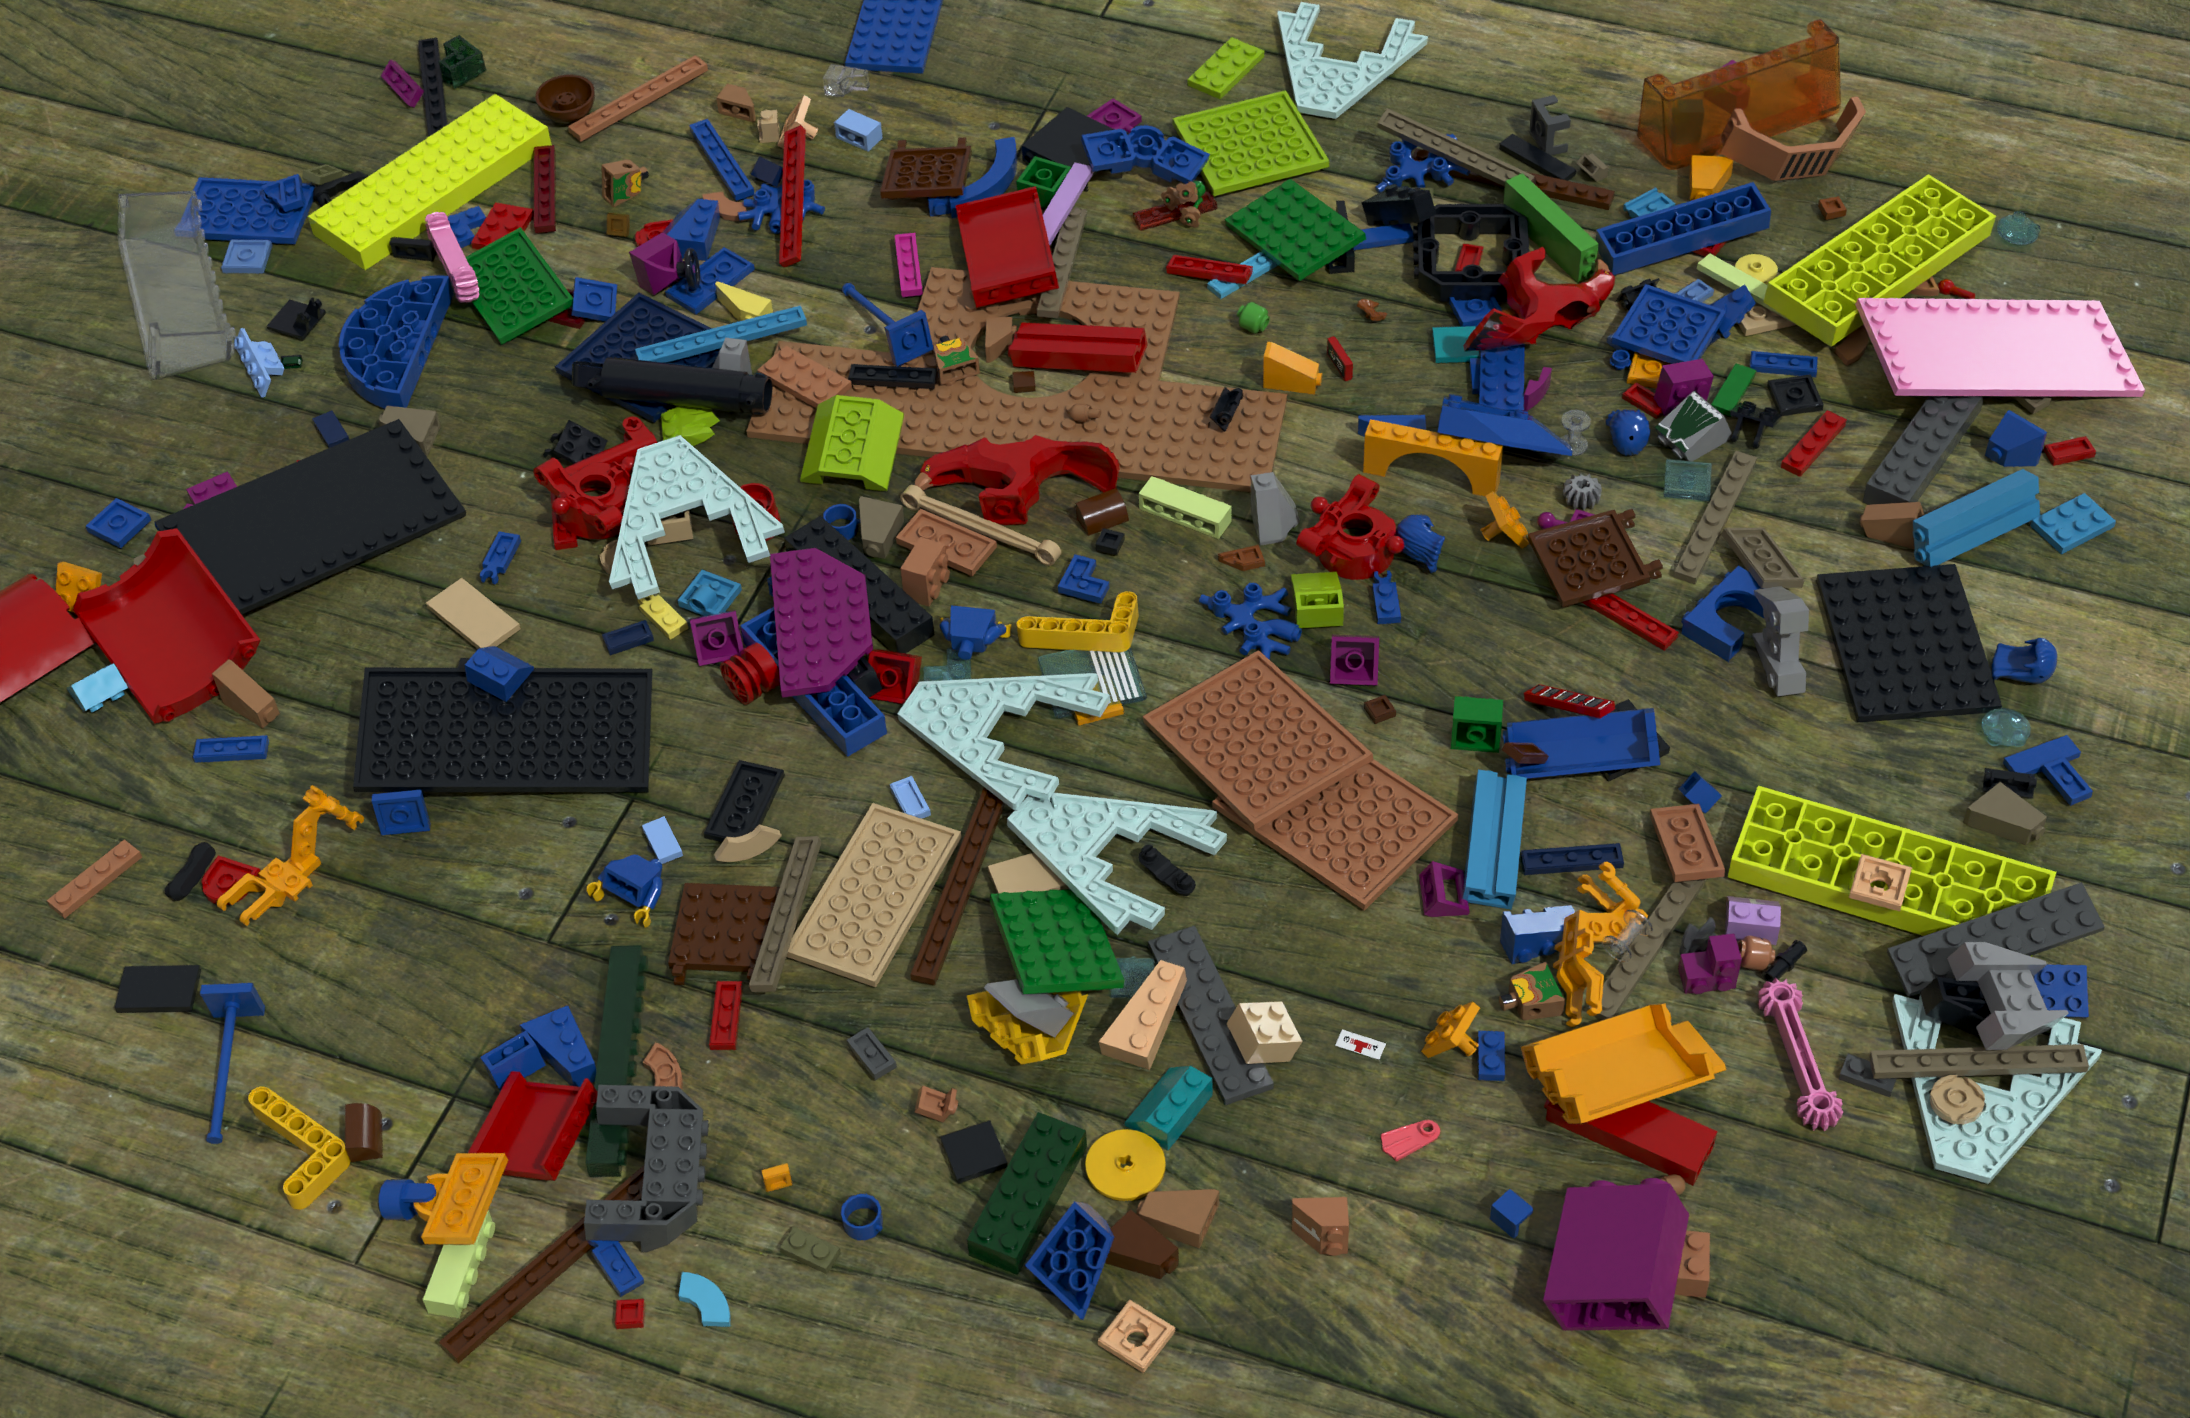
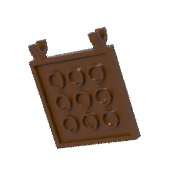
(926, 171)
(1592, 557)
(720, 928)

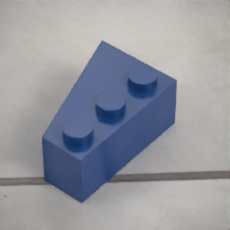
(562, 1045)

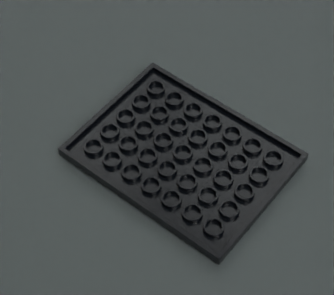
(1907, 643)

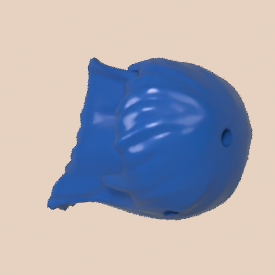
(1627, 424)
(1420, 541)
(2027, 663)

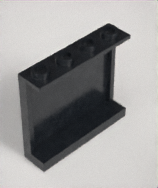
(1061, 139)

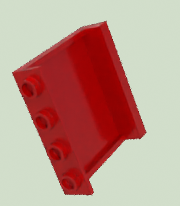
(535, 1125)

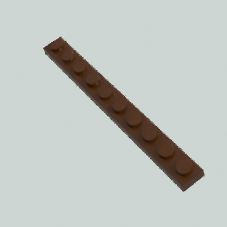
(1552, 187)
(957, 889)
(529, 1281)

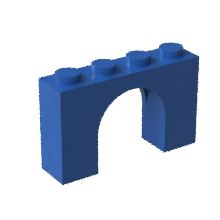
(1705, 625)

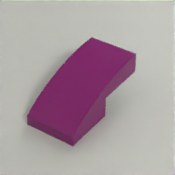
(1537, 389)

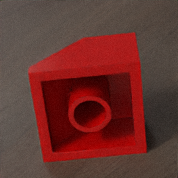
(896, 673)

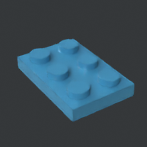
(2073, 523)

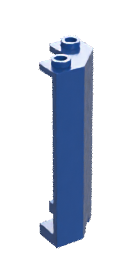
(1587, 743)

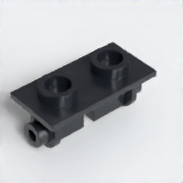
(1629, 294)
(1226, 407)
(2020, 783)

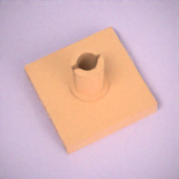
(796, 119)

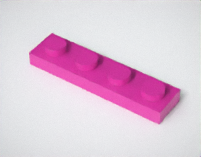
(908, 264)

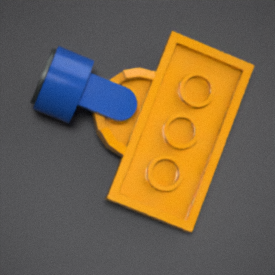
(449, 1202)

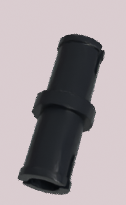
(1785, 961)

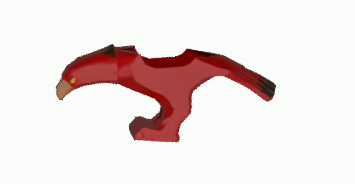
(1539, 304)
(1018, 471)

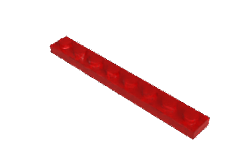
(792, 196)

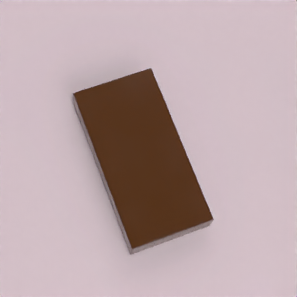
(1525, 753)

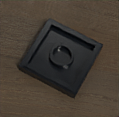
(1795, 395)
(974, 1152)

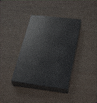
(158, 989)

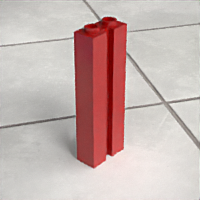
(1078, 347)
(1648, 1136)

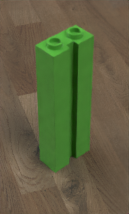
(1552, 228)

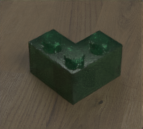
(461, 62)

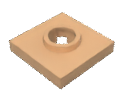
(1876, 869)
(1136, 1319)

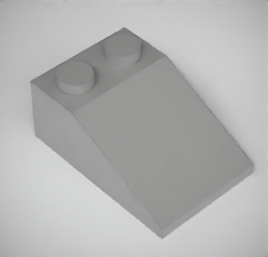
(1039, 1010)

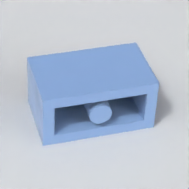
(858, 130)

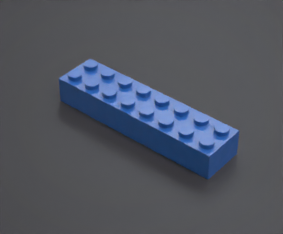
(1683, 228)
(841, 712)

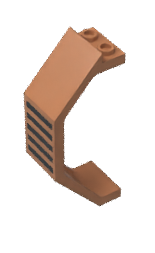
(1783, 161)

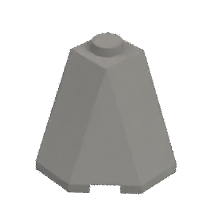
(733, 356)
(1271, 509)

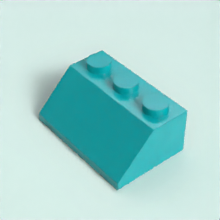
(1172, 1105)

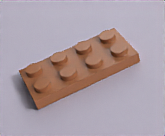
(804, 377)
(964, 547)
(1687, 843)

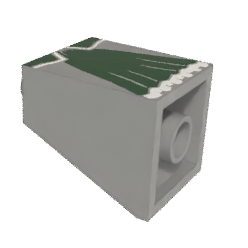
(1693, 428)

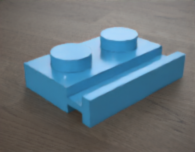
(1647, 203)

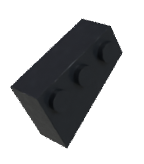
(1399, 204)
(1955, 1003)

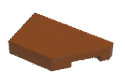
(1244, 558)

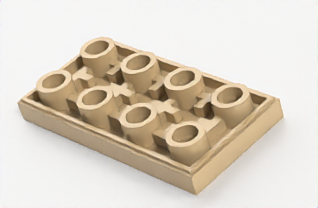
(473, 615)
(1023, 875)

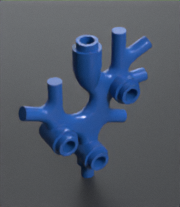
(1409, 168)
(765, 204)
(1255, 631)

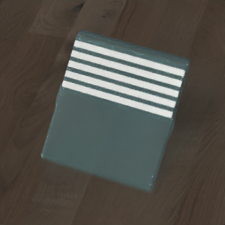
(1115, 672)

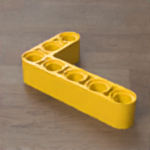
(1083, 634)
(322, 1160)

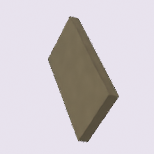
(1762, 557)

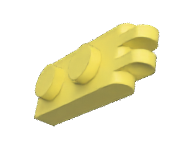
(662, 616)

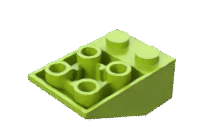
(1317, 599)

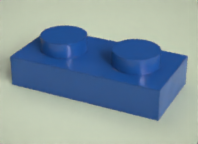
(2067, 781)
(1491, 1055)

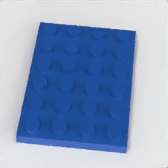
(893, 35)
(244, 212)

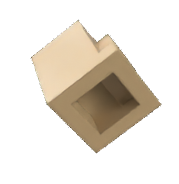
(768, 126)

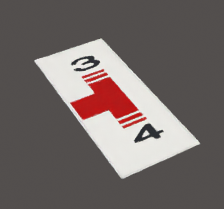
(1360, 1044)

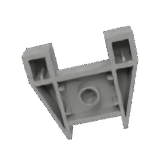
(1779, 642)
(2008, 991)

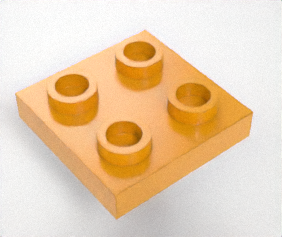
(1505, 521)
(73, 580)
(1452, 1031)

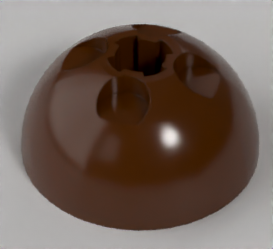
(565, 98)

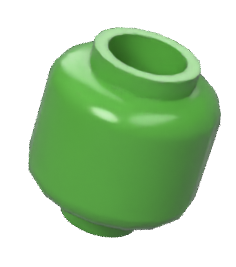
(1253, 317)

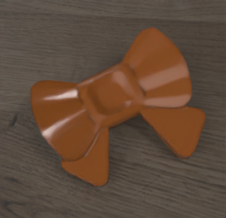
(1368, 307)

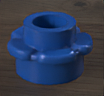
(1620, 359)

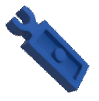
(499, 556)
(1386, 599)
(616, 1265)

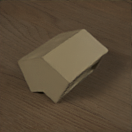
(1593, 166)

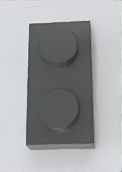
(871, 1053)
(1859, 1073)

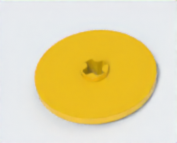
(1132, 1181)

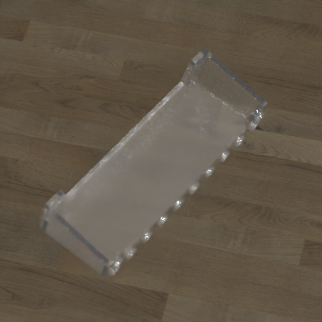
(172, 283)

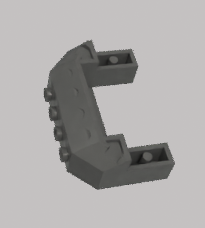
(670, 1170)

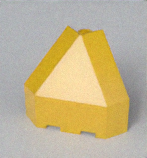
(1020, 1037)

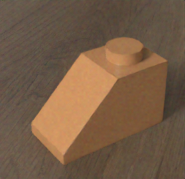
(736, 103)
(999, 336)

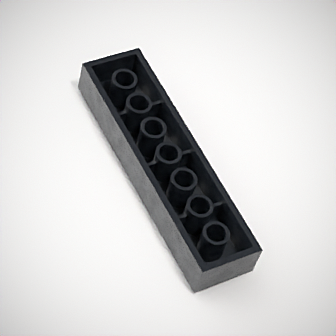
(893, 614)

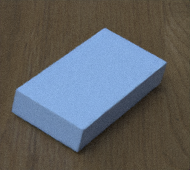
(910, 798)
(662, 840)

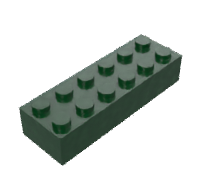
(1027, 1193)

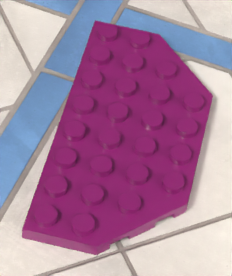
(818, 620)

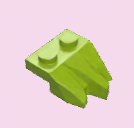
(688, 422)

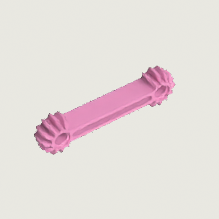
(452, 257)
(1800, 1054)

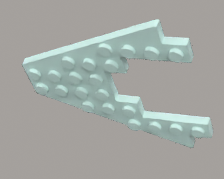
(1332, 85)
(671, 480)
(962, 713)
(1076, 828)
(2008, 1117)

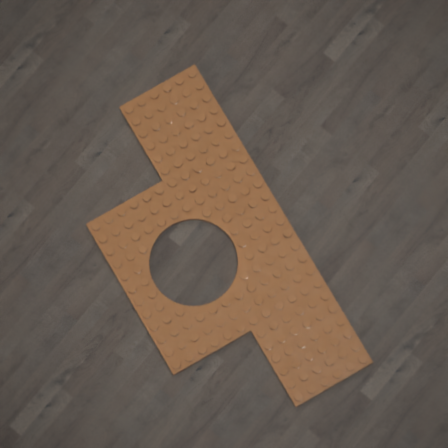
(1144, 421)

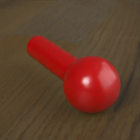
(1947, 287)

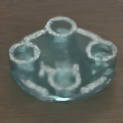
(2018, 229)
(2006, 727)

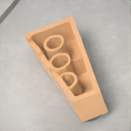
(1144, 1020)

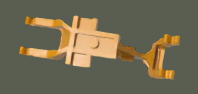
(290, 877)
(1578, 941)

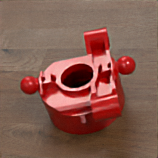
(584, 514)
(1346, 554)

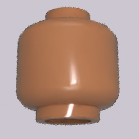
(1756, 953)

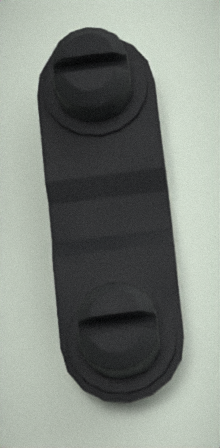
(323, 192)
(1165, 871)
(191, 873)

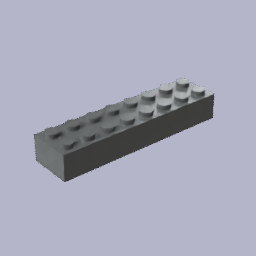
(1922, 449)

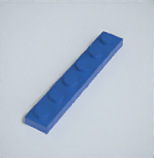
(722, 159)

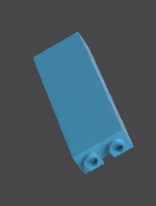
(1976, 518)
(1494, 839)

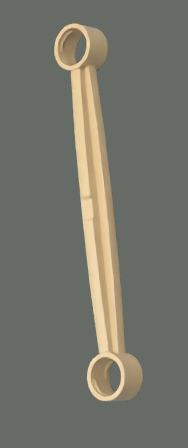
(1045, 552)

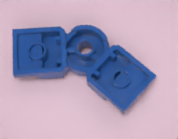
(1145, 149)

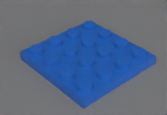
(1668, 326)

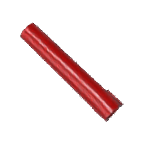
(635, 437)

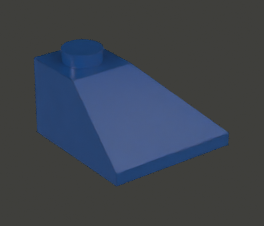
(2016, 442)

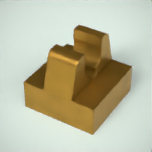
(618, 224)

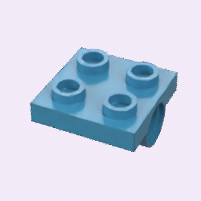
(709, 594)

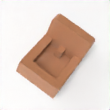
(936, 1104)

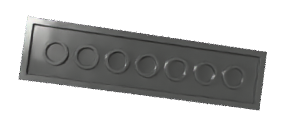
(2020, 928)
(1206, 1010)

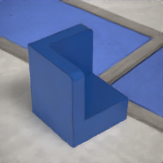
(1700, 792)
(1510, 1212)

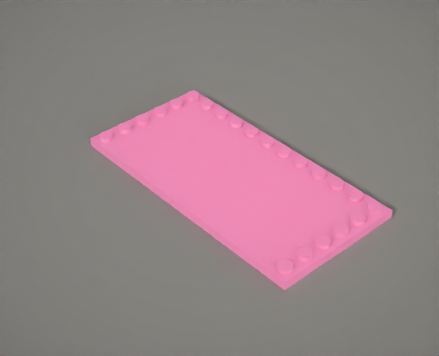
(1998, 348)

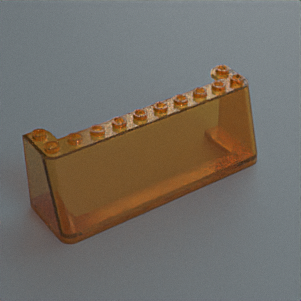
(1772, 89)

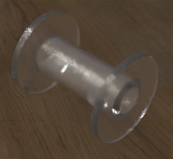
(1575, 422)
(1636, 925)

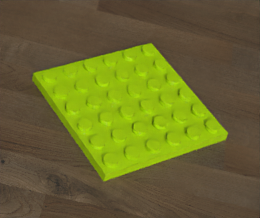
(1252, 142)

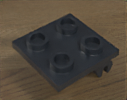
(297, 318)
(1766, 417)
(575, 443)

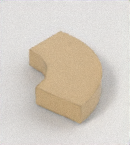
(748, 845)

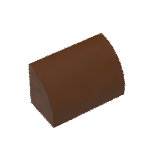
(1101, 511)
(363, 1132)

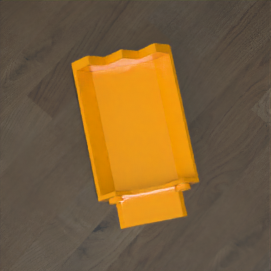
(1620, 1063)

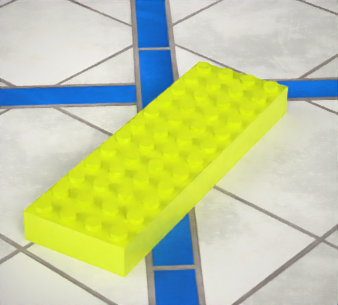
(428, 179)
(1879, 258)
(1816, 850)

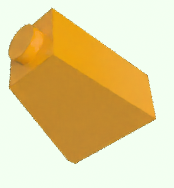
(1708, 175)
(1289, 371)

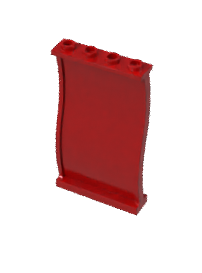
(1006, 247)

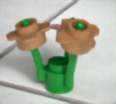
(1181, 194)

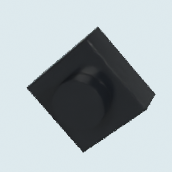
(1110, 541)

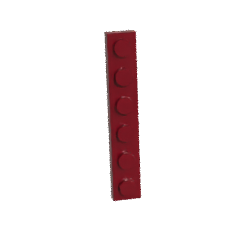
(544, 189)

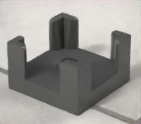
(1544, 126)

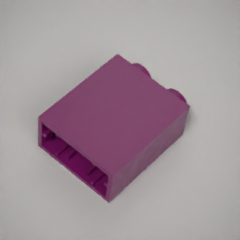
(1617, 1256)

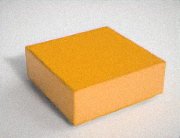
(776, 1177)

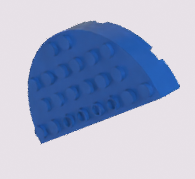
(392, 337)

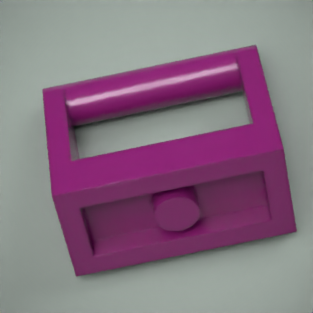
(1434, 894)

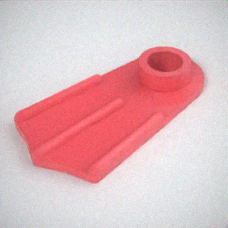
(1408, 1139)

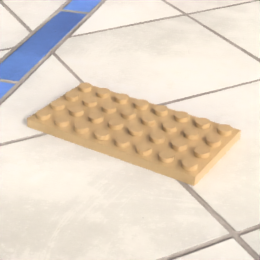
(873, 894)

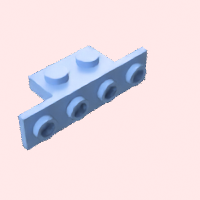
(259, 360)

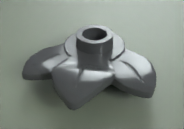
(1697, 939)

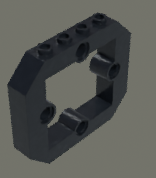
(1468, 222)

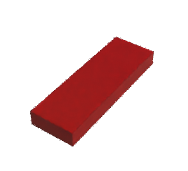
(726, 1015)

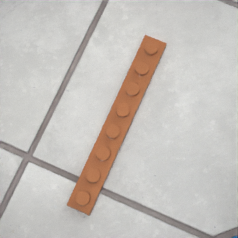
(637, 98)

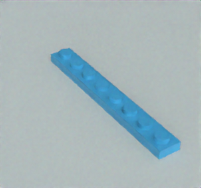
(714, 338)

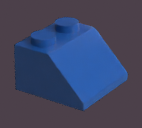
(497, 671)

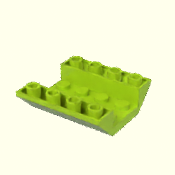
(853, 441)

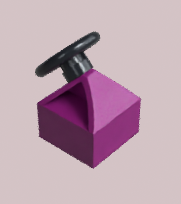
(661, 264)

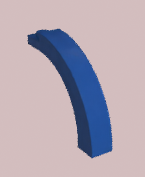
(993, 183)

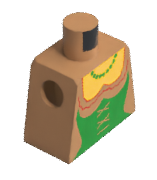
(621, 181)
(955, 360)
(1534, 994)

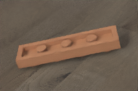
(94, 879)

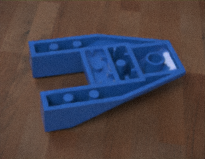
(1498, 426)

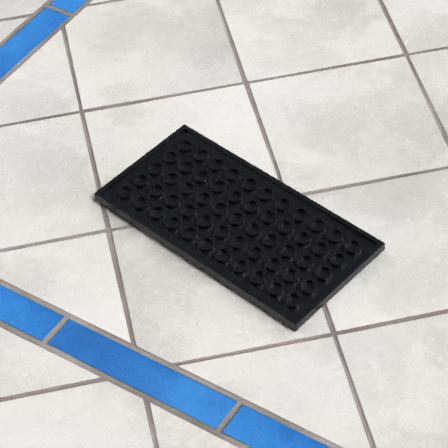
(317, 516)
(551, 736)

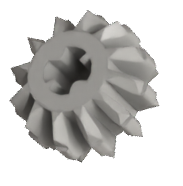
(1582, 491)

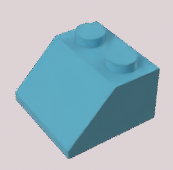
(98, 687)

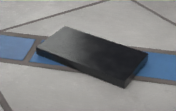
(744, 801)

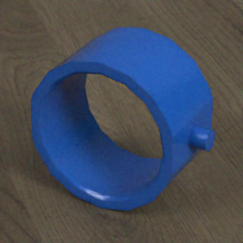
(843, 511)
(857, 1202)

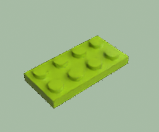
(1225, 68)

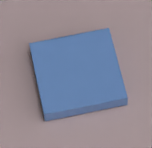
(246, 256)

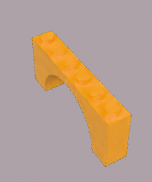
(1475, 458)

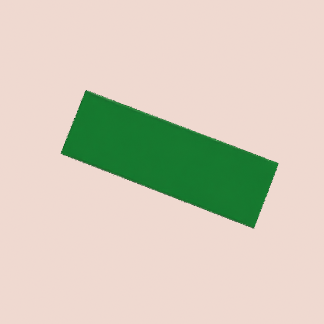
(1733, 389)

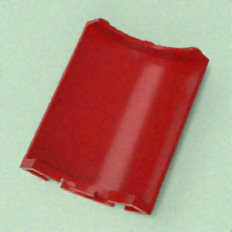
(167, 628)
(35, 633)

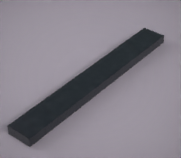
(432, 85)

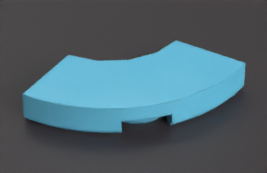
(707, 1298)

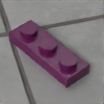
(402, 83)

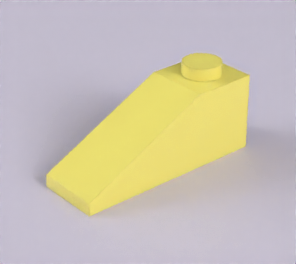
(741, 303)

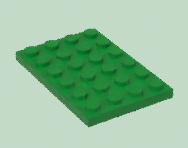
(1295, 229)
(516, 286)
(1055, 942)

